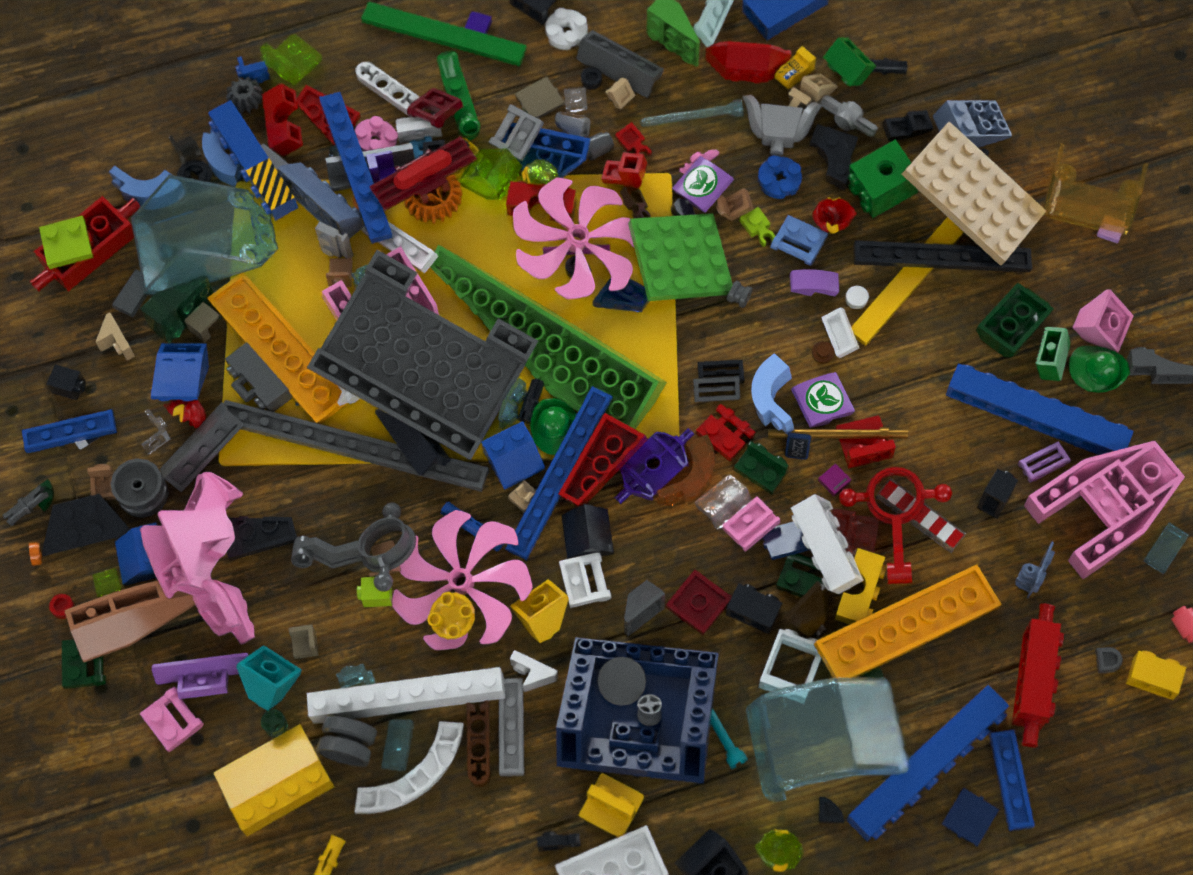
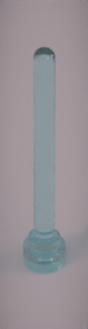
(734, 108)

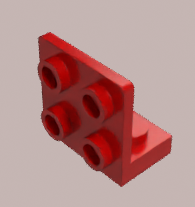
(865, 451)

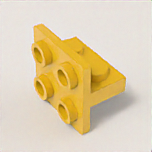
(611, 805)

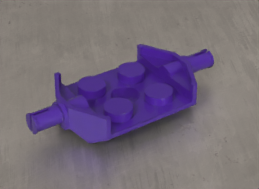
(645, 482)

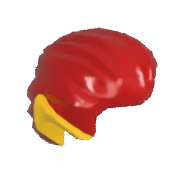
(833, 214)
(187, 411)

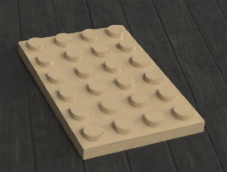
(974, 193)

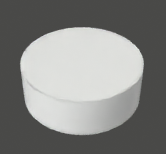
(857, 297)

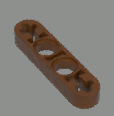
(481, 738)

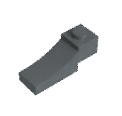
(1162, 371)

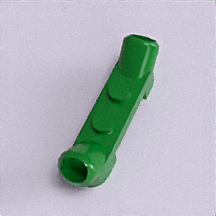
(455, 85)

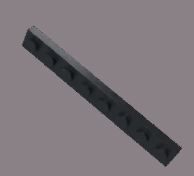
(937, 256)

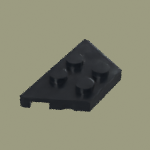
(82, 524)

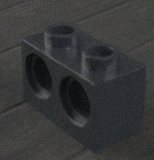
(997, 493)

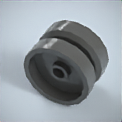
(139, 488)
(346, 741)

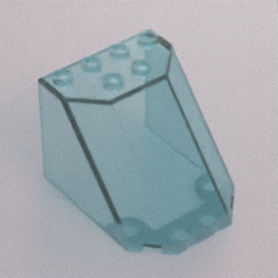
(198, 231)

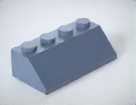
(320, 200)

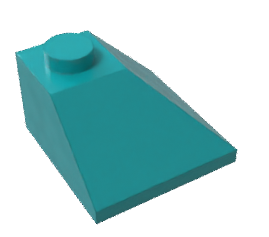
(267, 677)

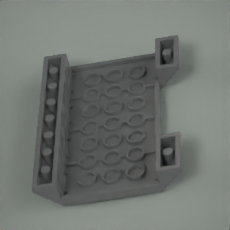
(420, 362)

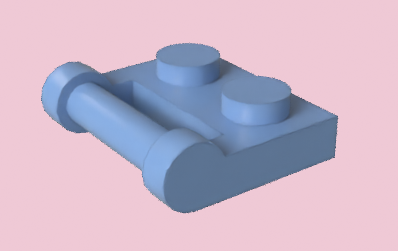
(801, 235)

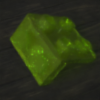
(291, 59)

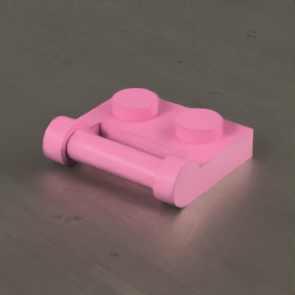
(165, 725)

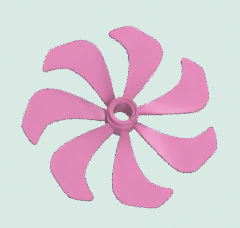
(545, 265)
(445, 535)

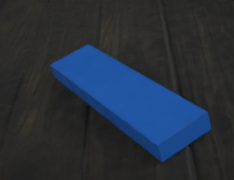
(69, 431)
(1011, 780)

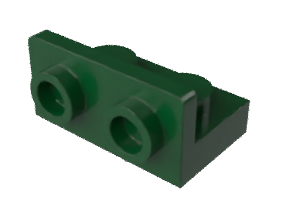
(762, 467)

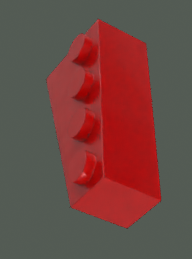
(601, 459)

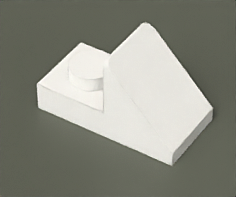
(538, 673)

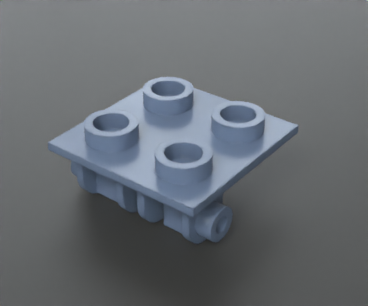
(1032, 576)

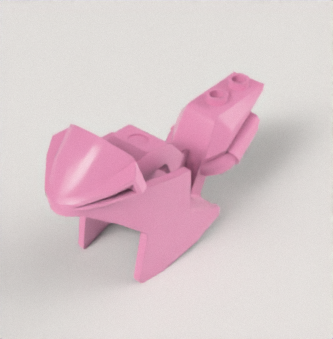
(189, 548)

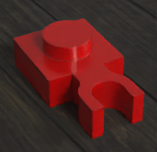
(632, 139)

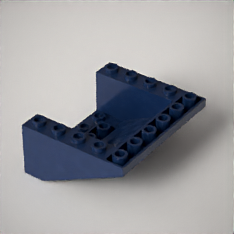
(610, 737)

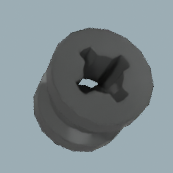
(739, 294)
(654, 705)

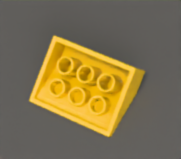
(273, 780)

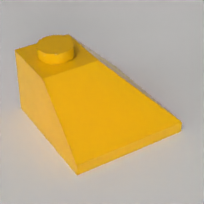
(542, 610)

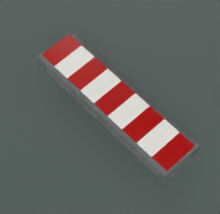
(927, 521)

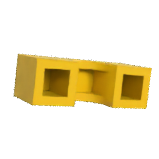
(856, 607)

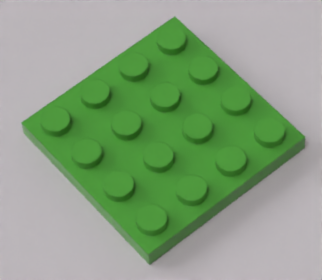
(680, 257)

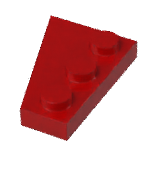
(310, 105)

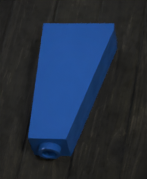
(775, 16)

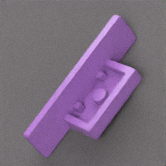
(199, 676)

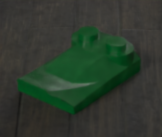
(1013, 320)

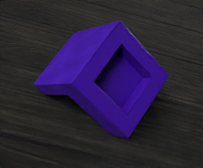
(380, 165)

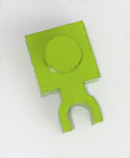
(757, 224)

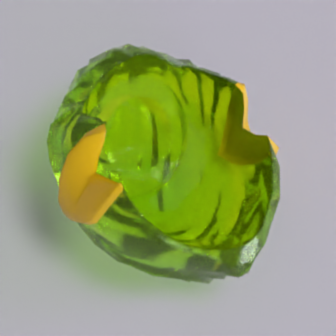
(539, 172)
(780, 850)

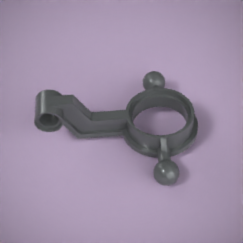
(310, 549)

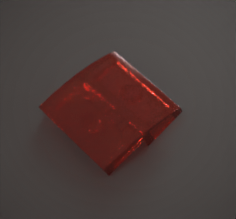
(858, 530)

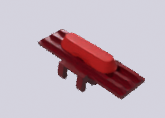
(423, 174)

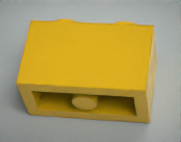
(1156, 674)

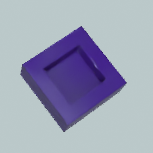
(479, 22)

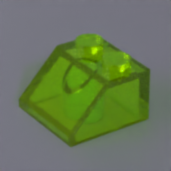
(491, 173)

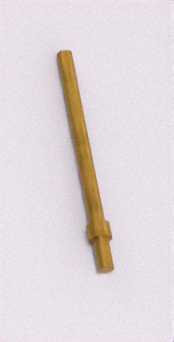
(883, 433)

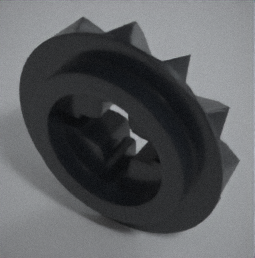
(198, 168)

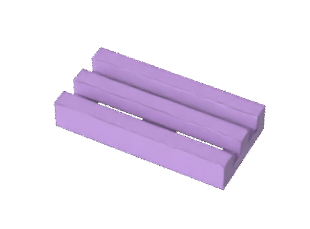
(1028, 470)

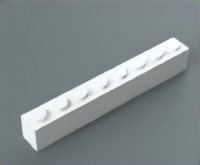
(407, 695)

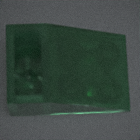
(170, 307)

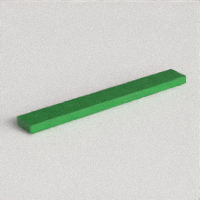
(444, 33)

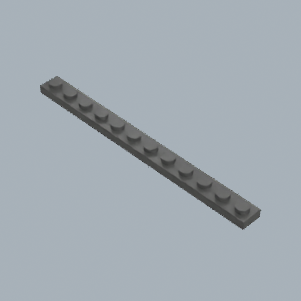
(352, 445)

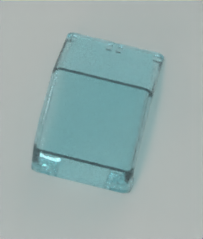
(825, 733)

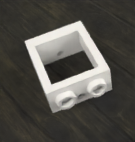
(793, 640)

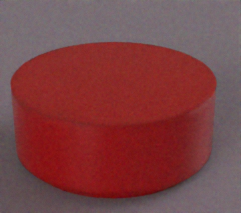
(59, 604)

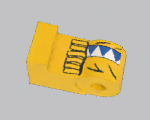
(796, 68)

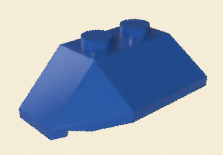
(559, 148)

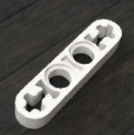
(388, 91)

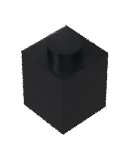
(66, 382)

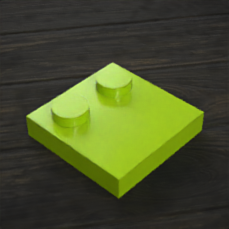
(66, 242)

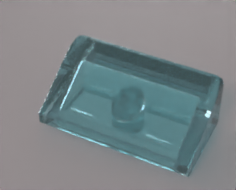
(397, 744)

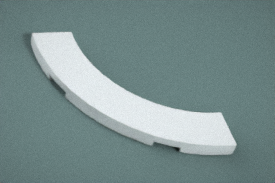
(418, 780)

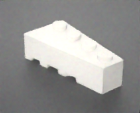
(826, 543)

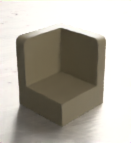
(201, 320)
(304, 641)

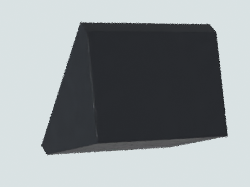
(587, 531)

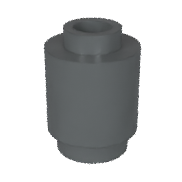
(599, 145)

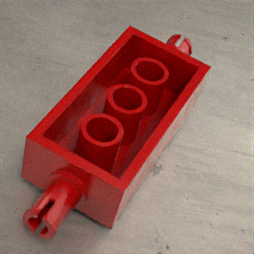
(107, 234)
(1036, 675)

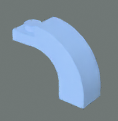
(765, 384)

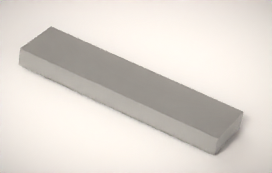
(511, 729)

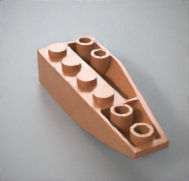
(123, 618)

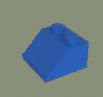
(513, 455)
(133, 558)

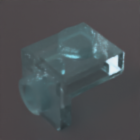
(352, 675)

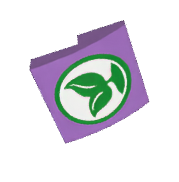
(702, 184)
(823, 400)

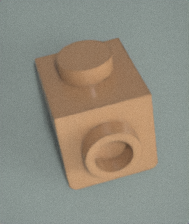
(734, 205)
(100, 480)

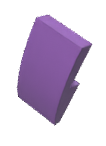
(811, 281)

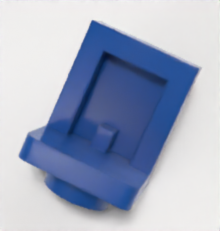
(256, 71)

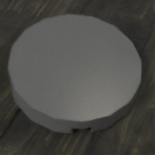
(621, 681)

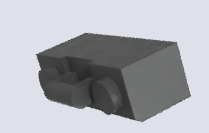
(264, 383)

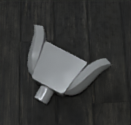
(778, 124)

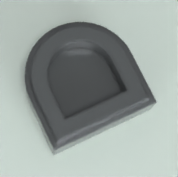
(1108, 659)

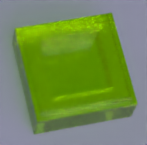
(106, 582)

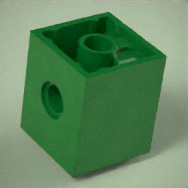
(879, 179)

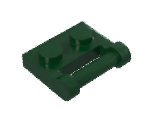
(795, 580)
(76, 671)

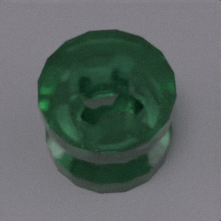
(271, 719)

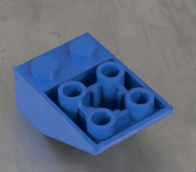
(179, 371)

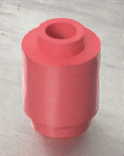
(1184, 622)

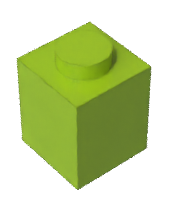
(371, 596)

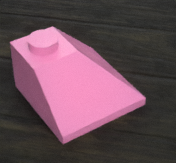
(1104, 321)

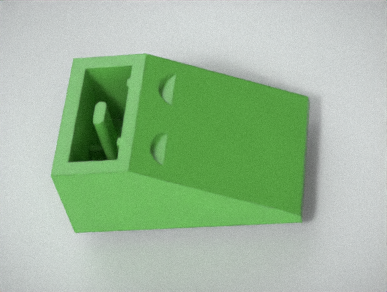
(671, 27)

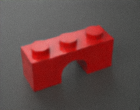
(278, 105)
(522, 191)

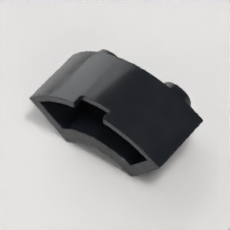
(836, 156)

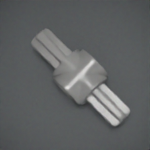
(848, 116)

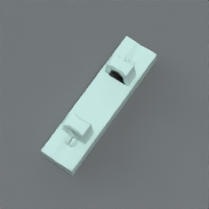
(712, 20)

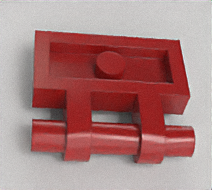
(721, 437)

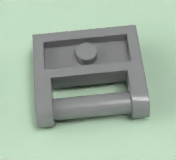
(522, 134)

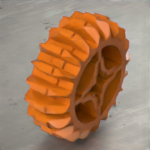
(436, 207)

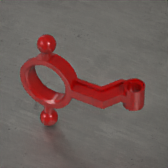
(899, 571)

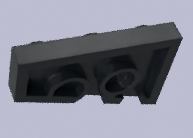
(260, 535)

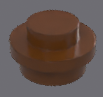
(823, 352)

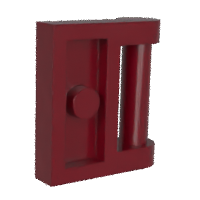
(437, 101)

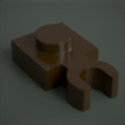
(635, 201)

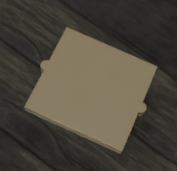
(540, 98)

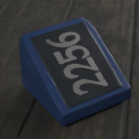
(797, 446)

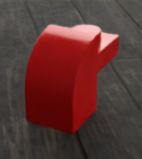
(627, 172)

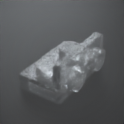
(724, 500)

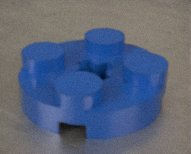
(784, 166)

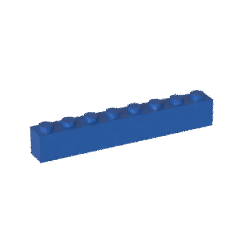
(1037, 411)
(927, 763)

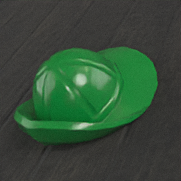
(1098, 368)
(551, 423)

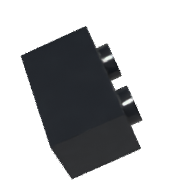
(754, 608)

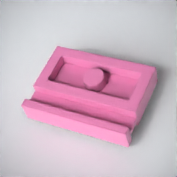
(751, 524)

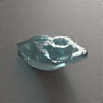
(509, 410)

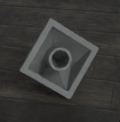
(642, 606)

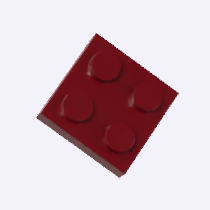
(698, 602)

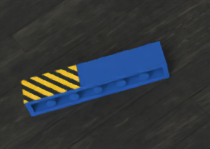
(253, 160)

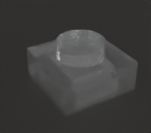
(575, 99)

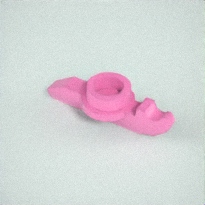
(709, 155)

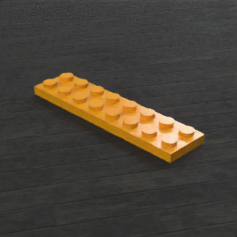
(277, 344)
(907, 624)

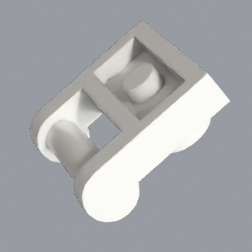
(577, 583)

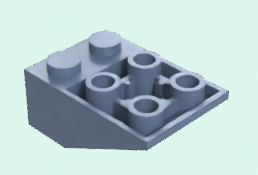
(977, 120)

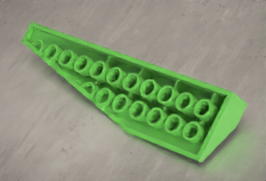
(565, 355)

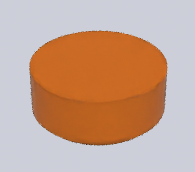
(35, 553)

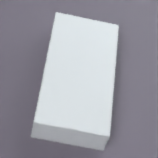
(840, 332)

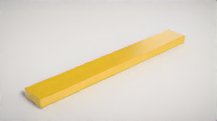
(900, 288)

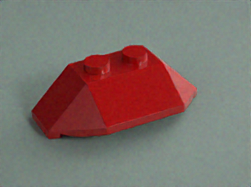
(746, 60)

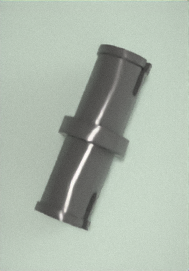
(25, 505)

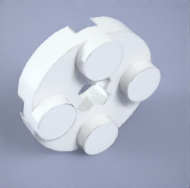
(566, 18)

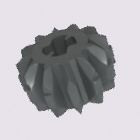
(245, 94)

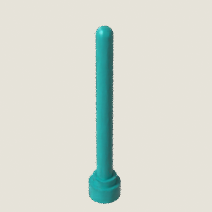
(733, 754)

